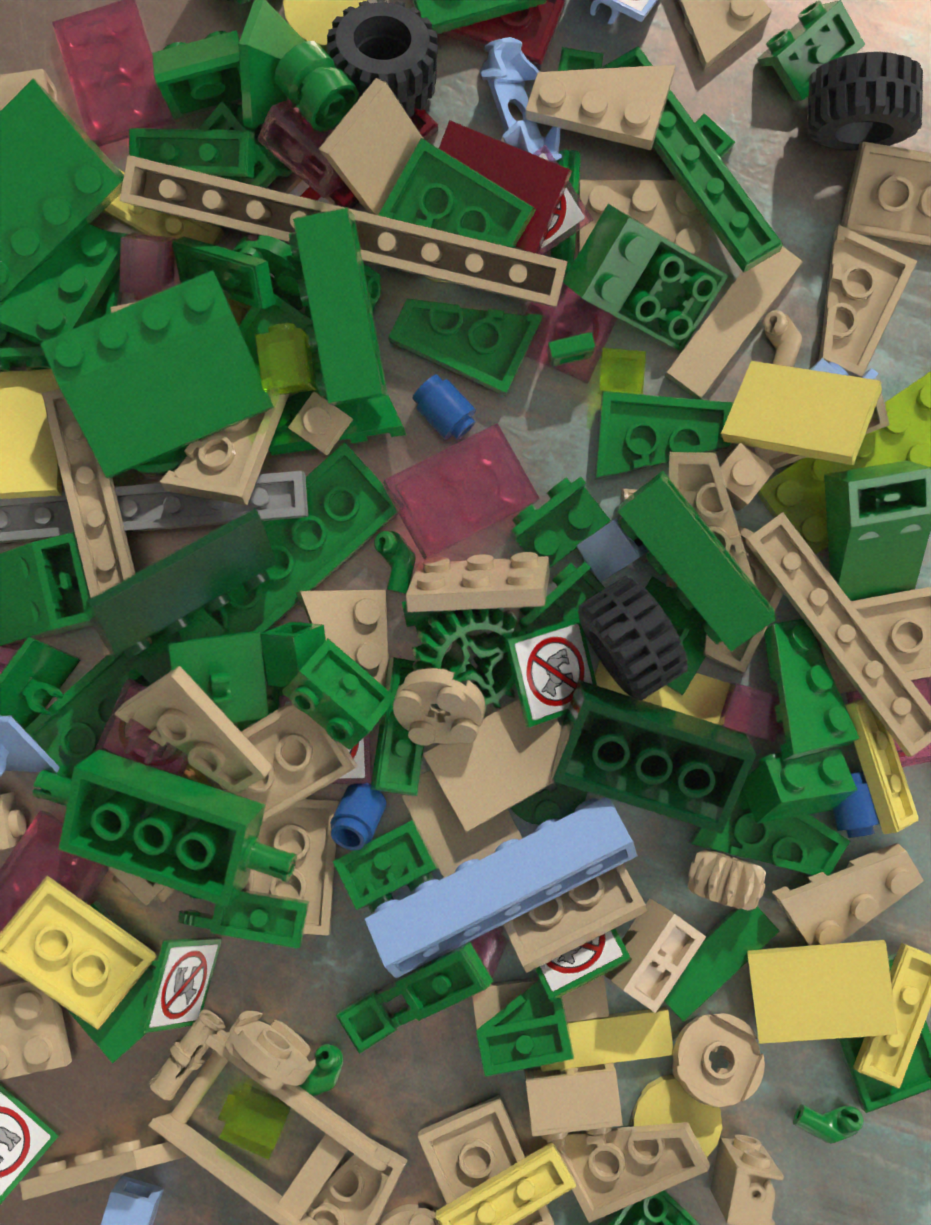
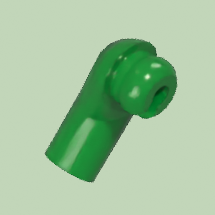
(399, 557)
(326, 1071)
(830, 1126)

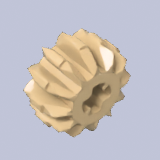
(726, 879)

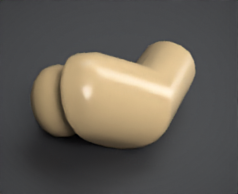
(784, 337)

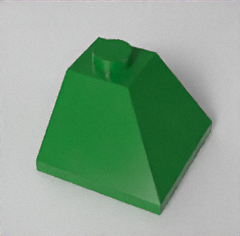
(261, 48)

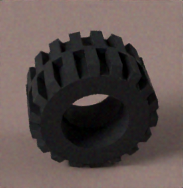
(387, 45)
(865, 100)
(633, 638)

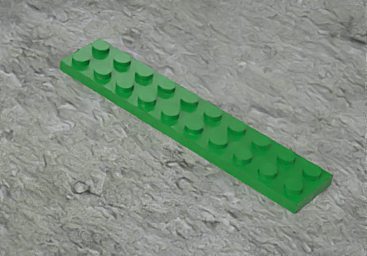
(343, 514)

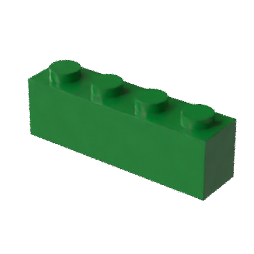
(339, 307)
(696, 562)

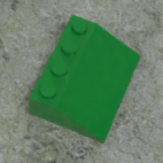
(49, 183)
(157, 374)

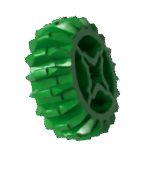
(488, 648)

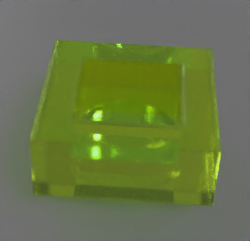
(622, 371)

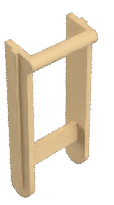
(291, 1206)

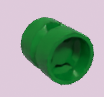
(315, 85)

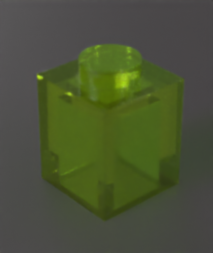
(285, 360)
(253, 1120)

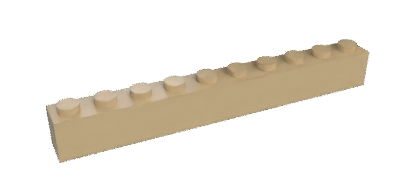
(381, 239)

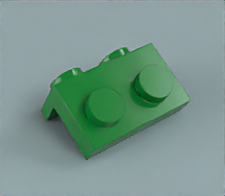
(562, 604)

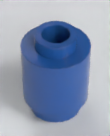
(444, 408)
(857, 811)
(357, 816)

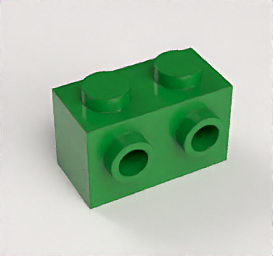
(798, 785)

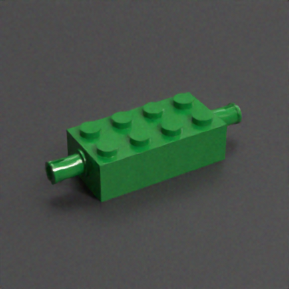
(162, 827)

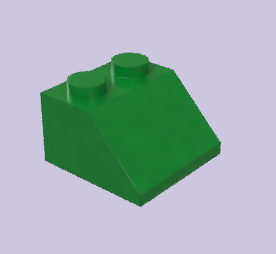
(199, 73)

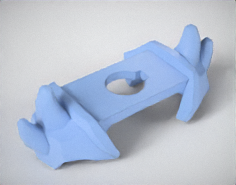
(506, 74)

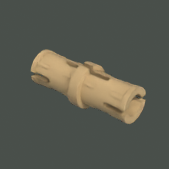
(186, 1055)

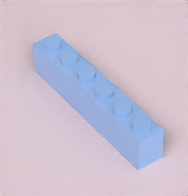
(500, 886)

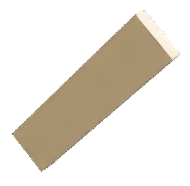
(731, 323)

